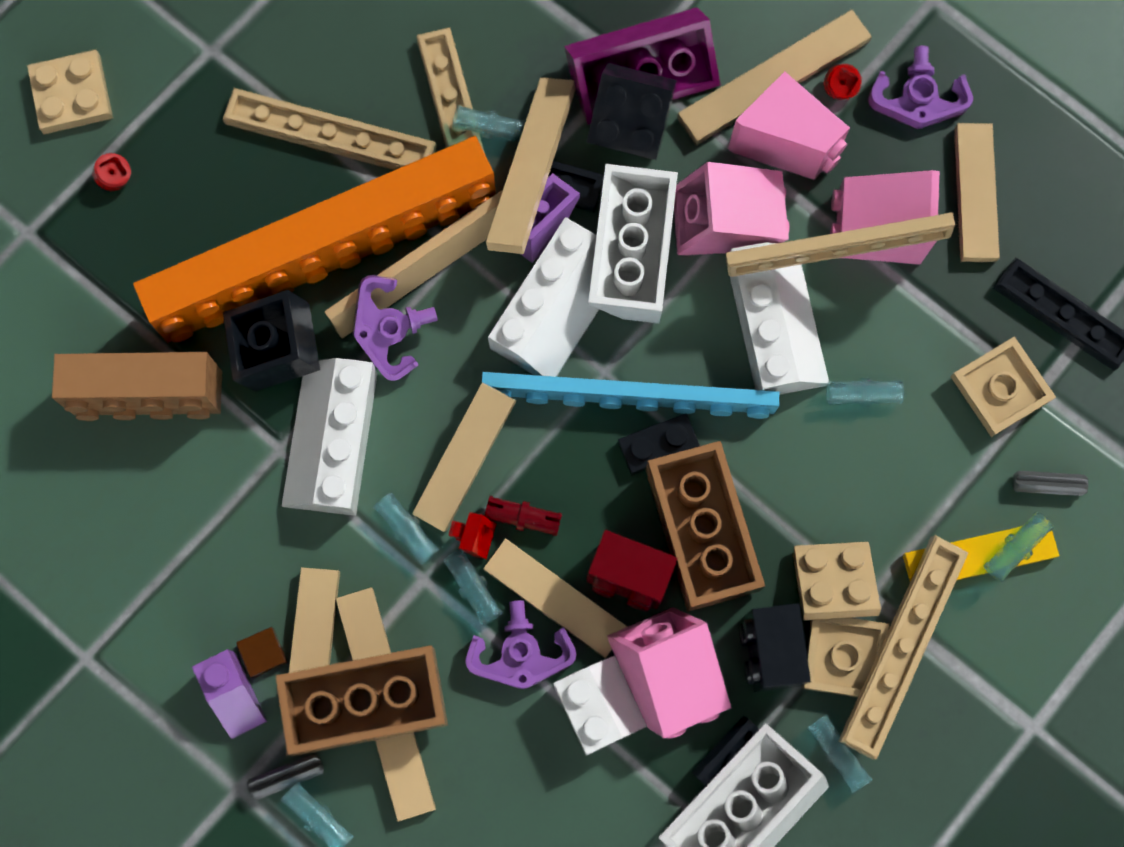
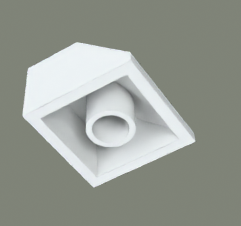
(599, 705)

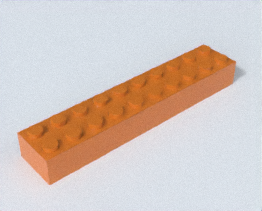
(318, 240)

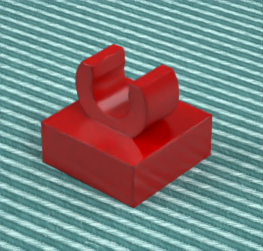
(475, 535)

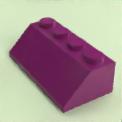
(669, 46)

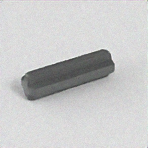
(1050, 483)
(285, 776)

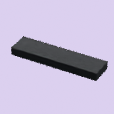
(1063, 313)

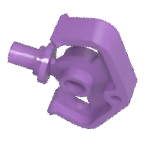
(920, 99)
(380, 328)
(521, 657)

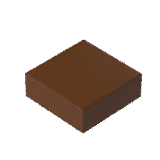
(261, 652)

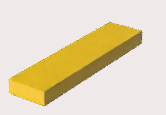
(982, 549)

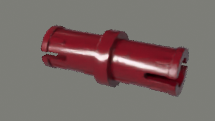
(523, 515)

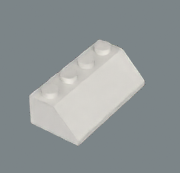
(633, 242)
(550, 306)
(779, 329)
(330, 437)
(750, 798)

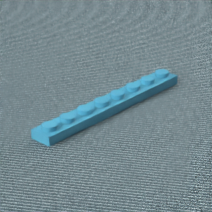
(645, 396)

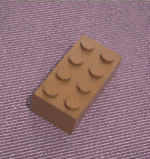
(137, 385)
(704, 526)
(361, 700)

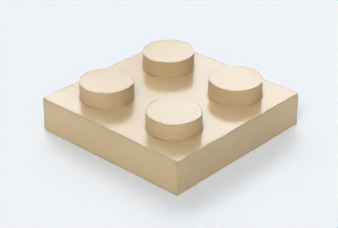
(69, 92)
(1003, 386)
(836, 581)
(842, 653)

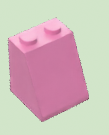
(790, 131)
(887, 200)
(729, 209)
(671, 671)

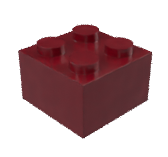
(630, 571)

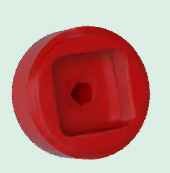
(842, 82)
(111, 171)

